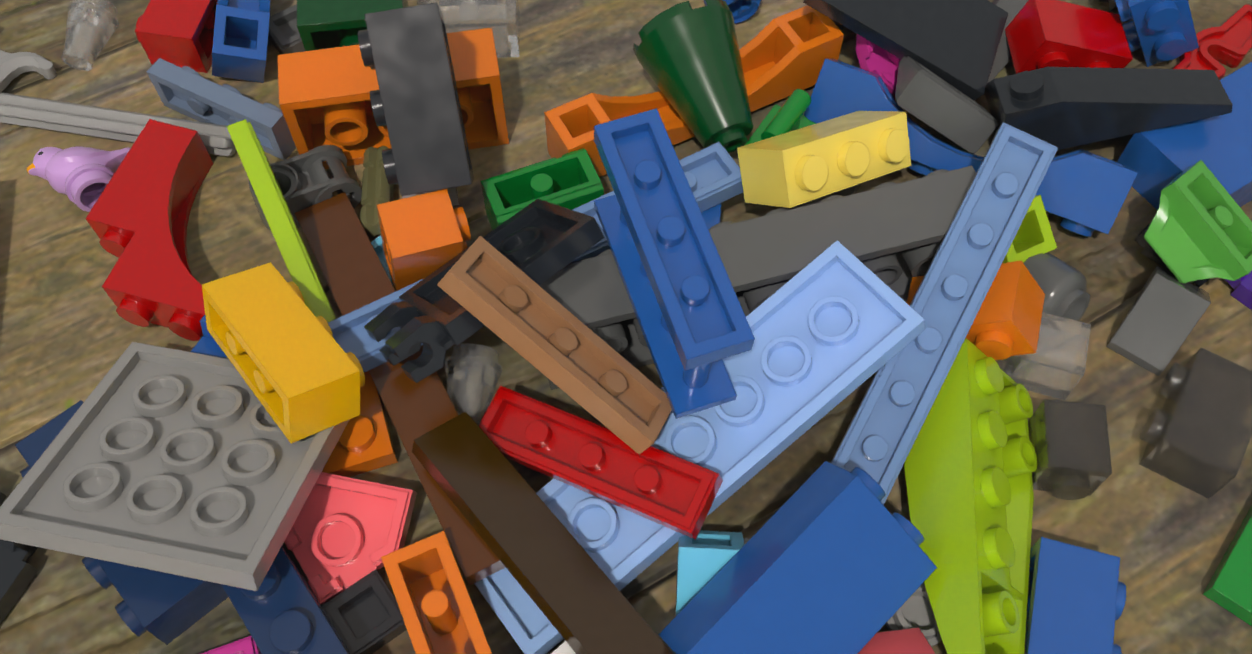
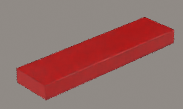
(600, 463)

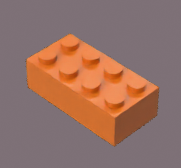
(330, 103)

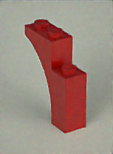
(145, 224)

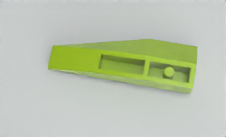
(975, 505)

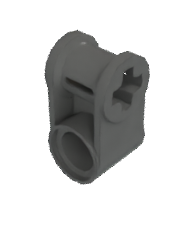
(307, 182)

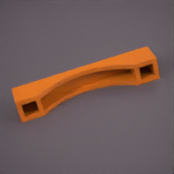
(774, 64)

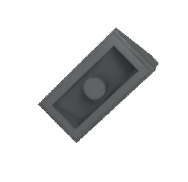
(942, 106)

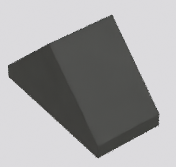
(1159, 321)

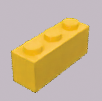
(283, 351)

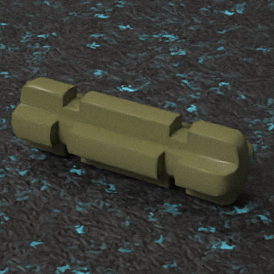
(374, 190)

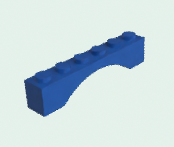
(1076, 186)

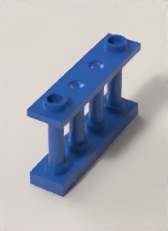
(669, 264)

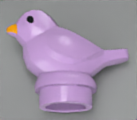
(77, 171)

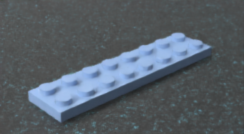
(808, 354)

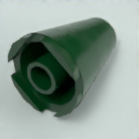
(699, 70)

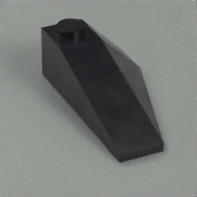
(1101, 104)

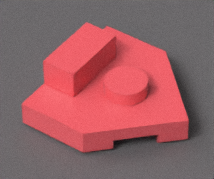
(348, 530)

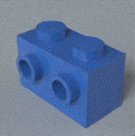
(1158, 28)

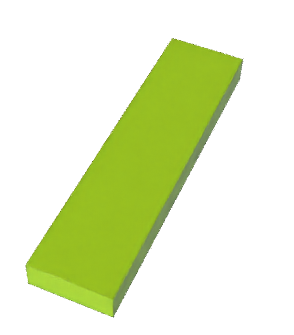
(280, 218)

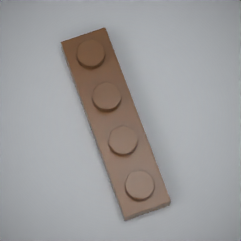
(558, 344)

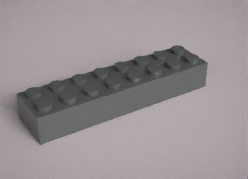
(887, 228)

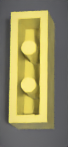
(824, 158)

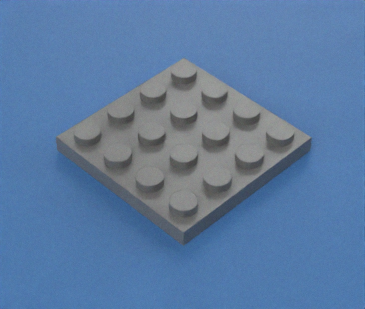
(170, 473)

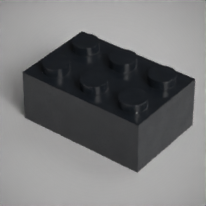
(416, 99)

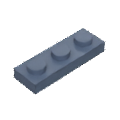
(222, 105)

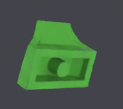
(1201, 229)

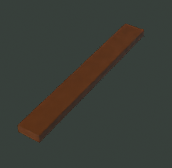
(414, 408)

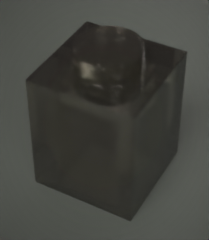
(1070, 448)

